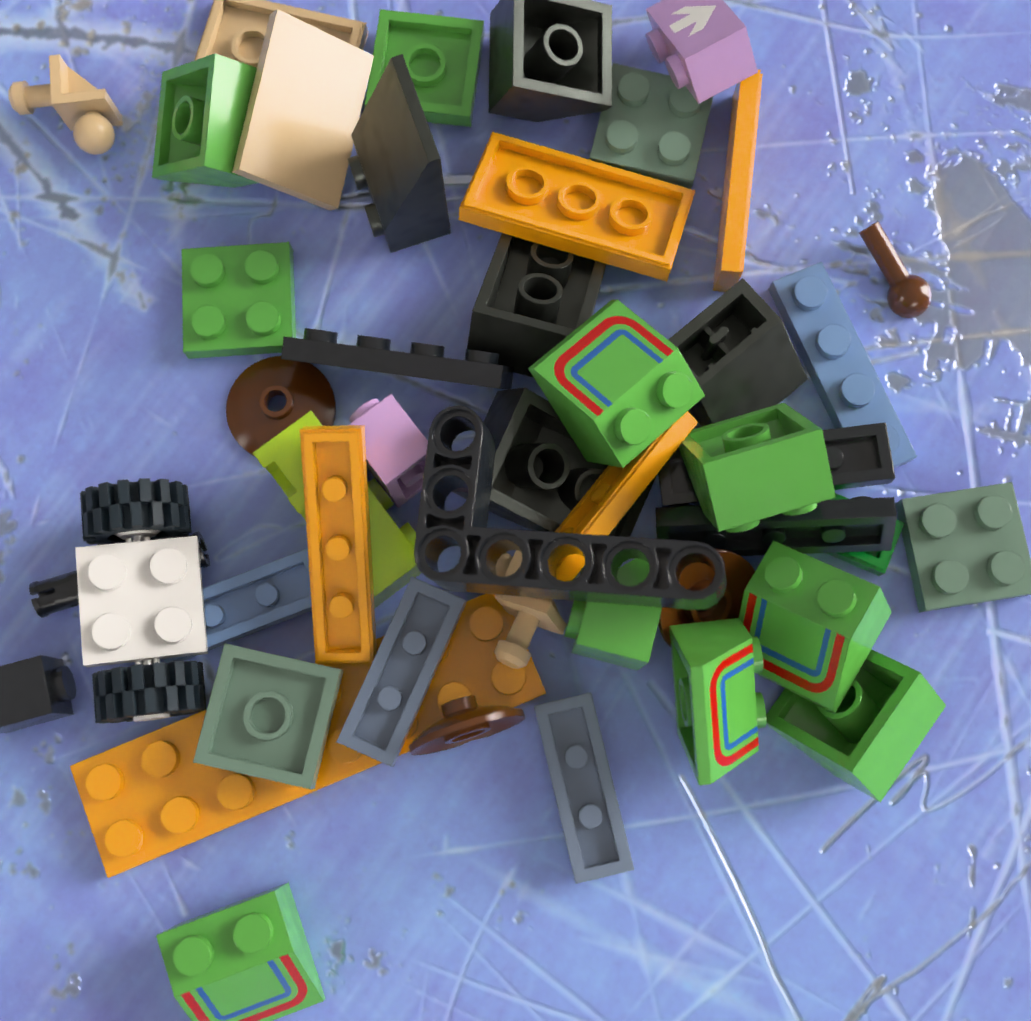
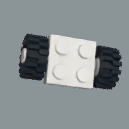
(141, 600)

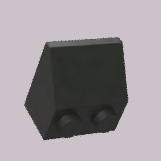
(550, 58)

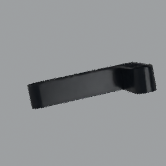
(540, 550)

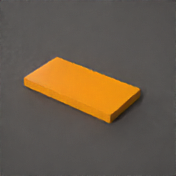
(577, 206)

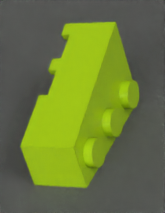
(390, 546)

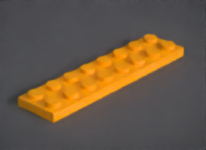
(156, 800)

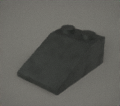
(399, 163)
(531, 301)
(539, 466)

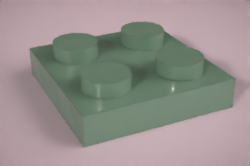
(651, 127)
(965, 547)
(268, 716)

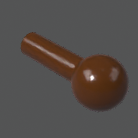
(907, 293)

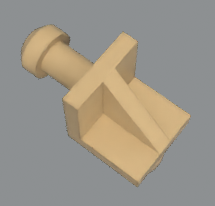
(80, 105)
(528, 614)

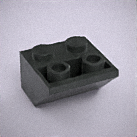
(739, 356)

